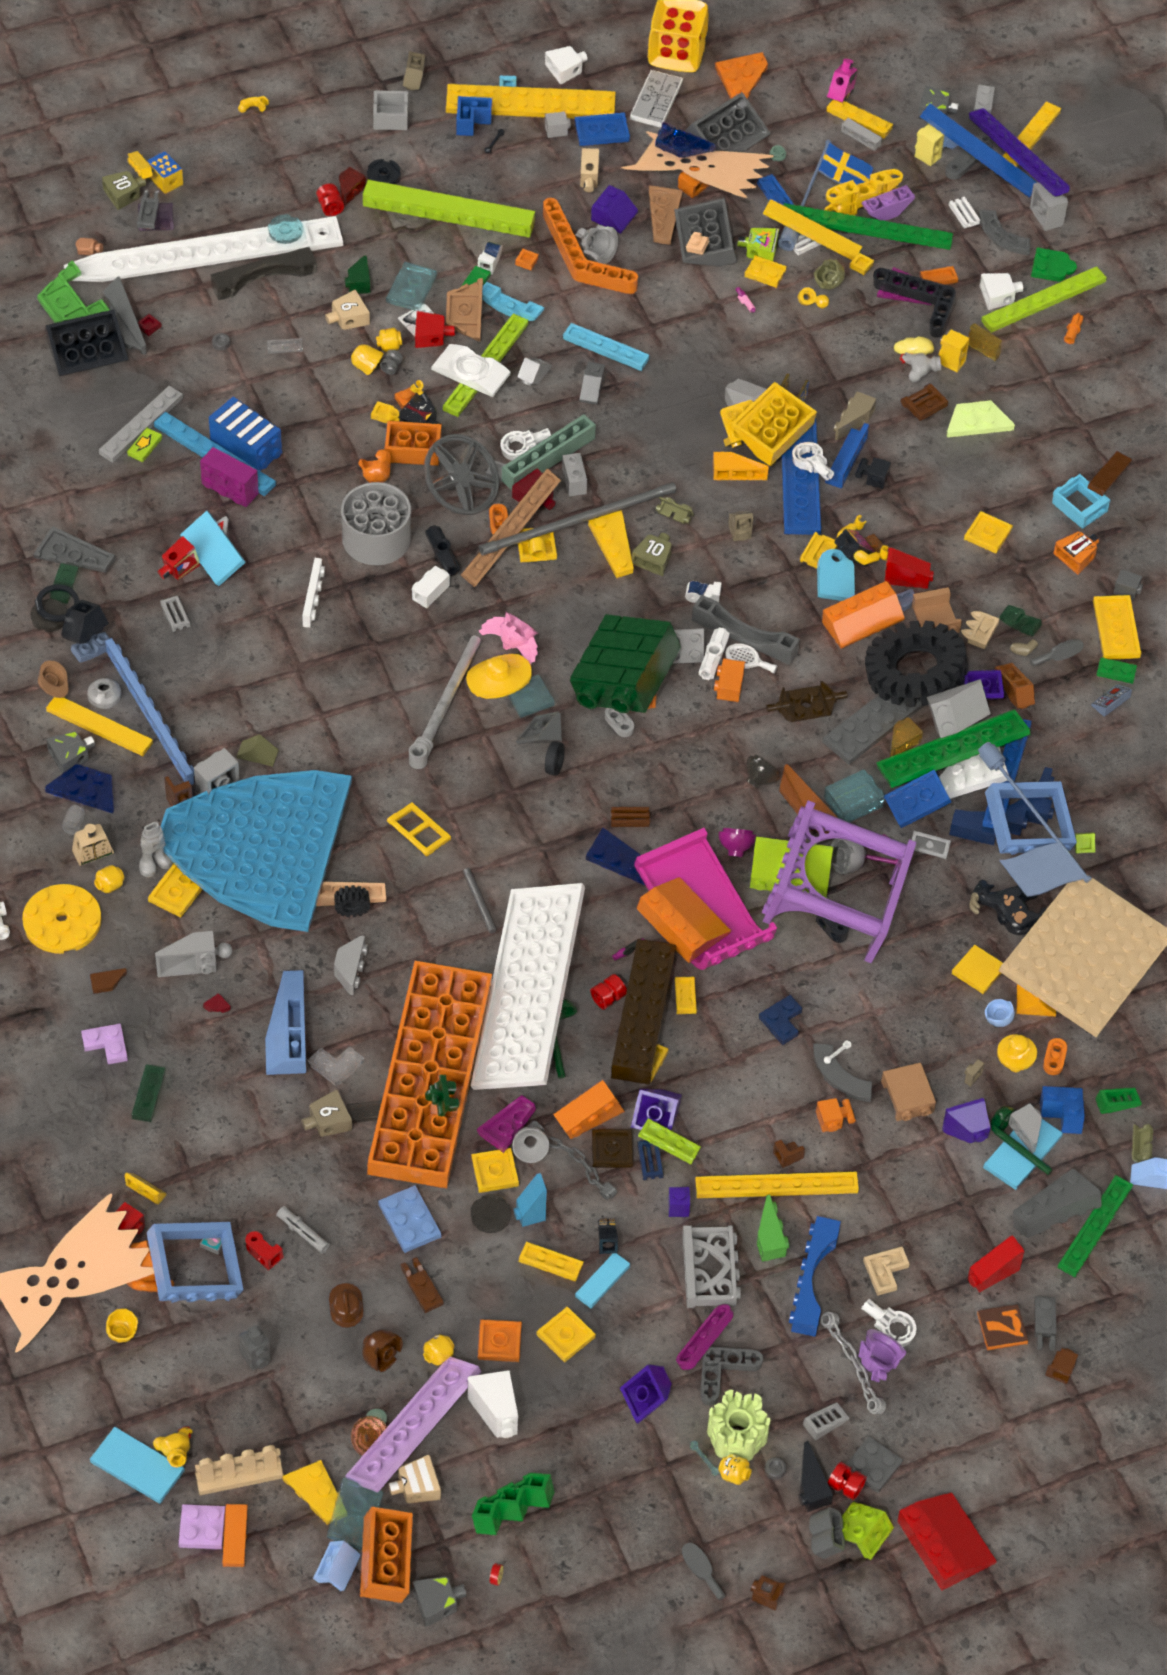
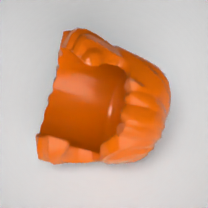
(378, 469)

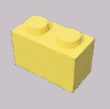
(929, 145)

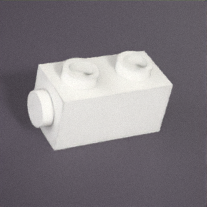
(430, 586)

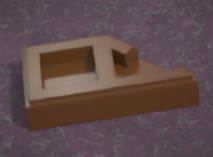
(106, 980)

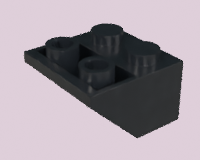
(83, 621)

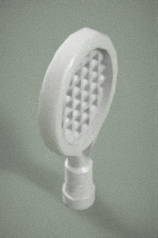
(748, 649)

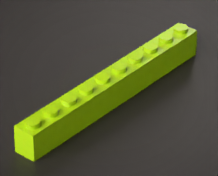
(448, 208)

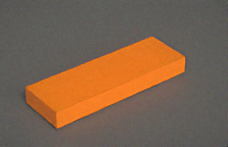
(235, 1535)

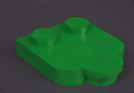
(1052, 265)

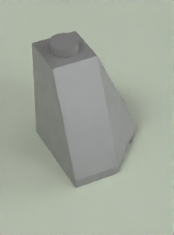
(742, 391)

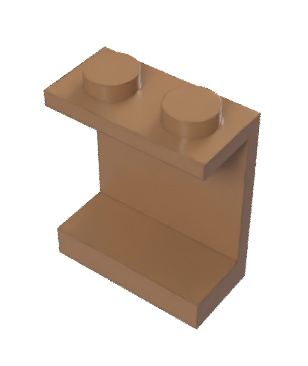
(935, 607)

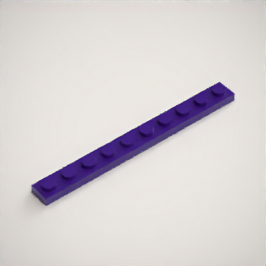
(1019, 152)

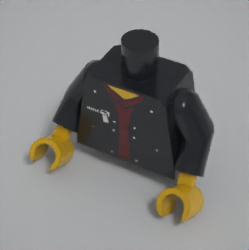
(417, 410)

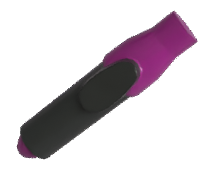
(625, 951)

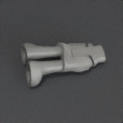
(153, 841)

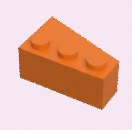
(589, 1110)

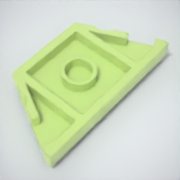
(978, 419)

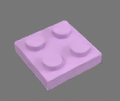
(202, 1526)

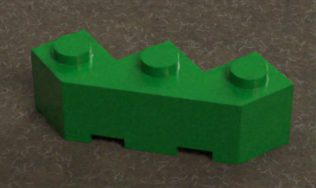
(512, 1502)

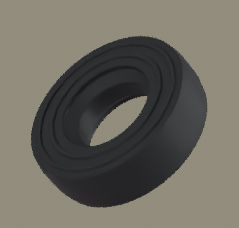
(554, 758)

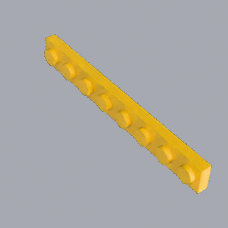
(776, 1185)

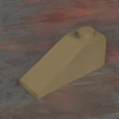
(414, 70)

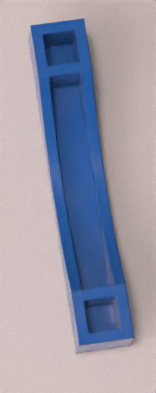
(823, 1241)

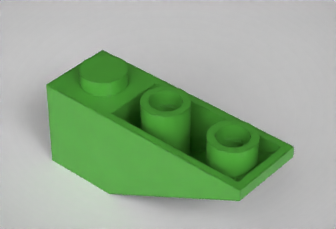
(770, 1238)

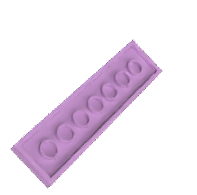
(412, 1424)

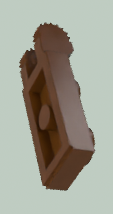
(422, 1286)

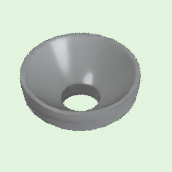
(107, 698)
(532, 1153)

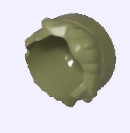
(829, 274)

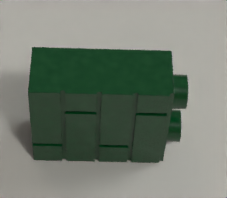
(625, 663)

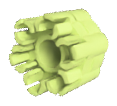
(741, 1413)

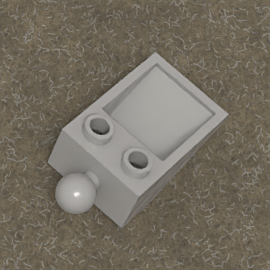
(191, 955)

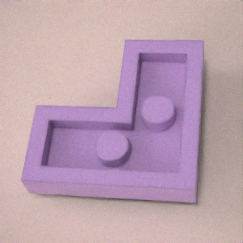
(109, 1038)

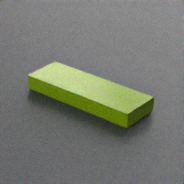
(669, 1141)

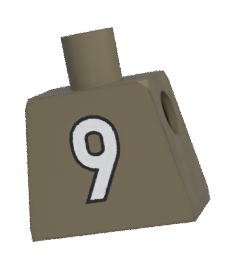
(328, 1116)

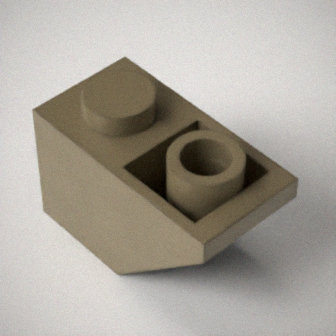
(741, 525)

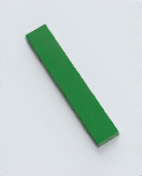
(1095, 1226)

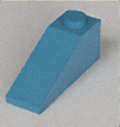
(532, 1202)

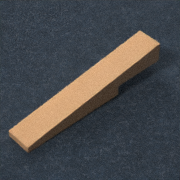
(377, 891)

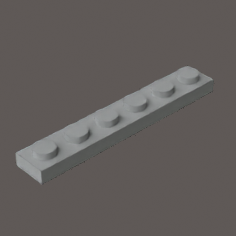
(145, 419)

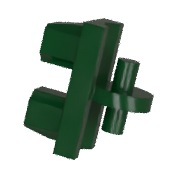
(440, 1093)

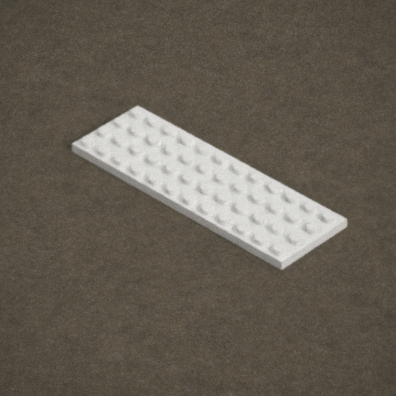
(528, 987)

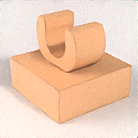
(697, 243)

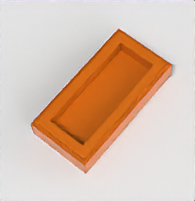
(941, 275)

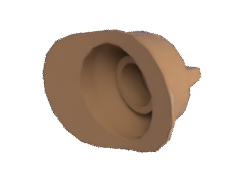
(53, 679)

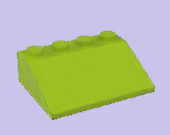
(768, 860)

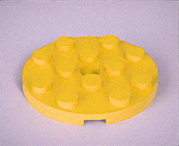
(59, 936)

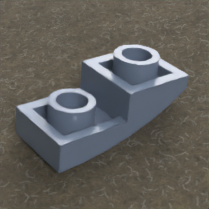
(90, 649)

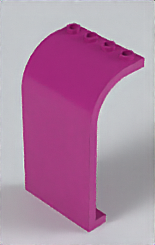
(700, 869)

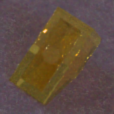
(905, 736)

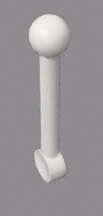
(846, 1045)

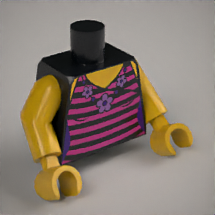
(856, 547)

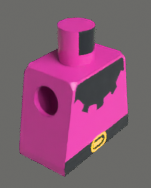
(843, 81)

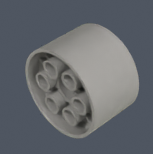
(394, 514)

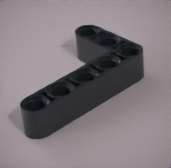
(920, 294)

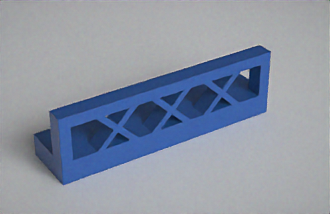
(848, 455)

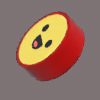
(496, 1574)

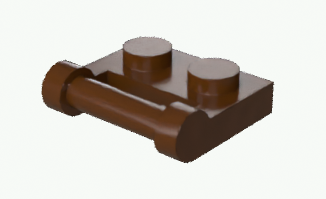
(926, 406)

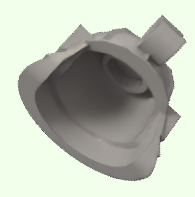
(599, 243)

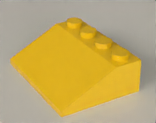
(773, 423)

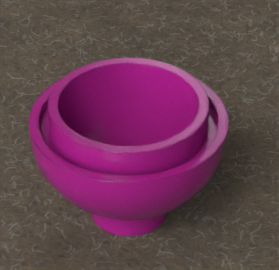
(736, 840)

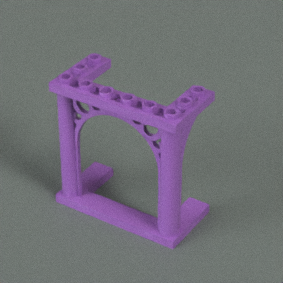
(791, 898)

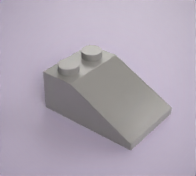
(958, 708)

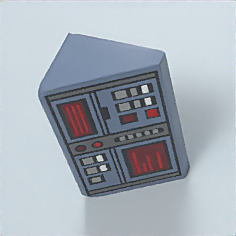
(1112, 699)

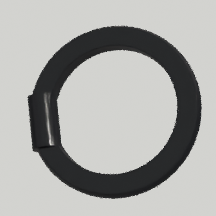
(56, 587)

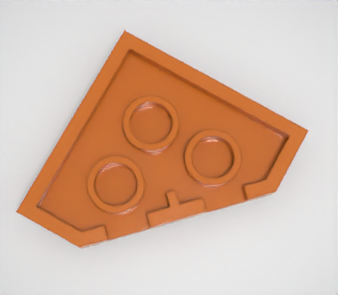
(741, 73)

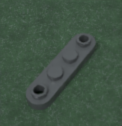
(965, 161)

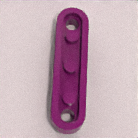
(704, 1337)

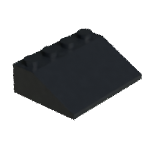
(86, 342)

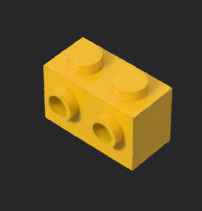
(953, 350)

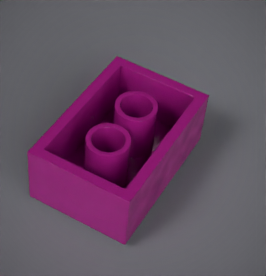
(229, 477)

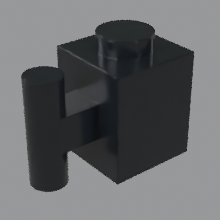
(876, 473)

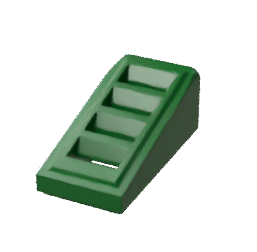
(1105, 1100)

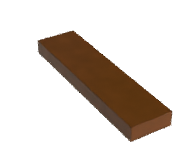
(1109, 473)

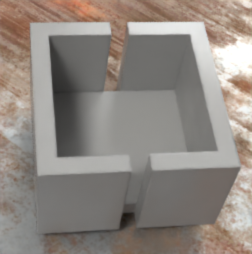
(390, 110)

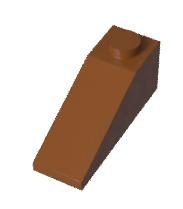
(1017, 686)

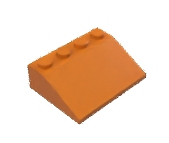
(682, 918)

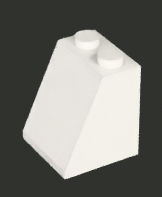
(495, 1402)

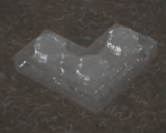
(335, 1069)

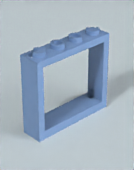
(1030, 790)
(170, 1231)

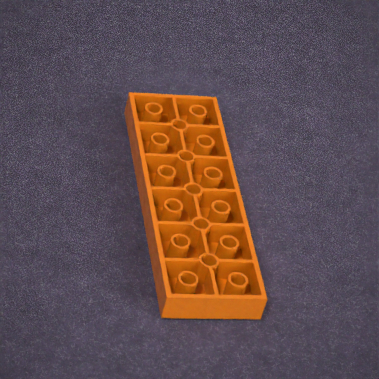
(434, 1038)

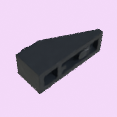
(813, 1487)

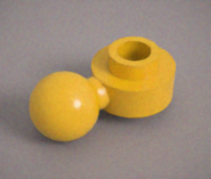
(821, 301)

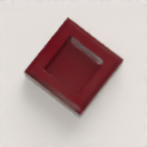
(149, 324)

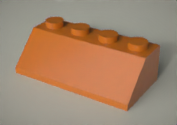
(863, 614)

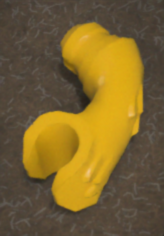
(259, 102)

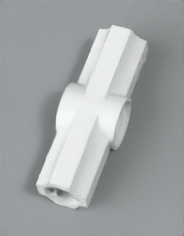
(714, 653)

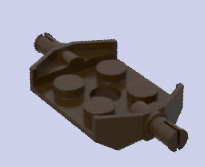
(819, 697)

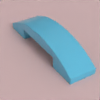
(507, 305)

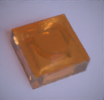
(874, 542)

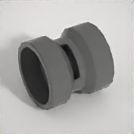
(391, 362)

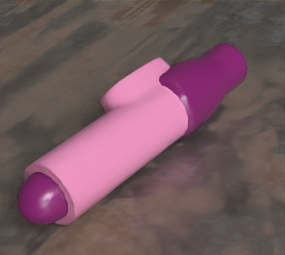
(743, 298)

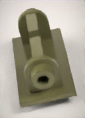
(681, 512)
(1140, 1149)

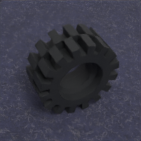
(352, 901)

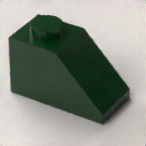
(358, 277)

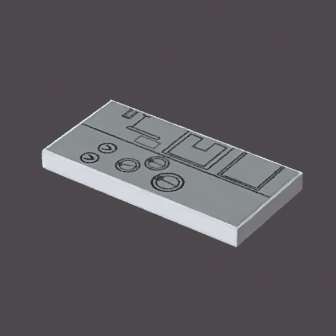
(656, 98)

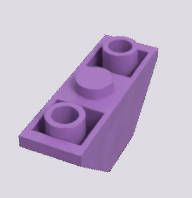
(889, 204)

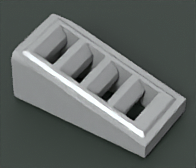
(815, 1432)

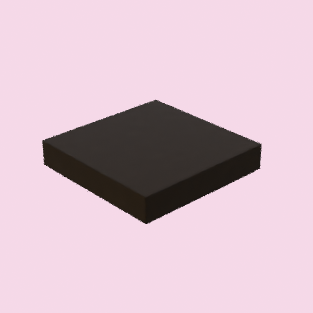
(612, 1148)

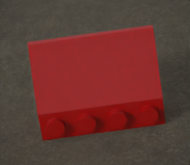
(945, 1539)

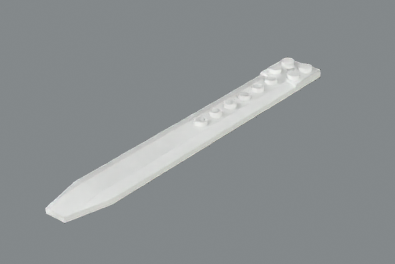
(203, 251)

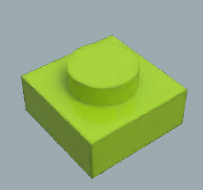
(1085, 842)

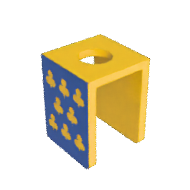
(166, 173)

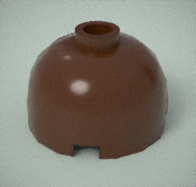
(381, 1348)

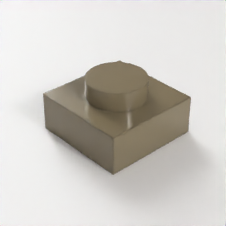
(973, 1072)

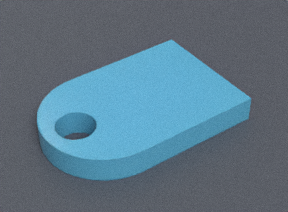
(835, 578)

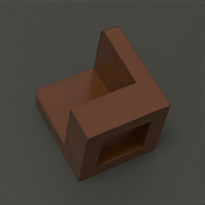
(788, 1153)

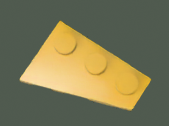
(315, 1488)

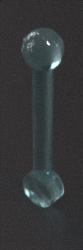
(694, 1446)

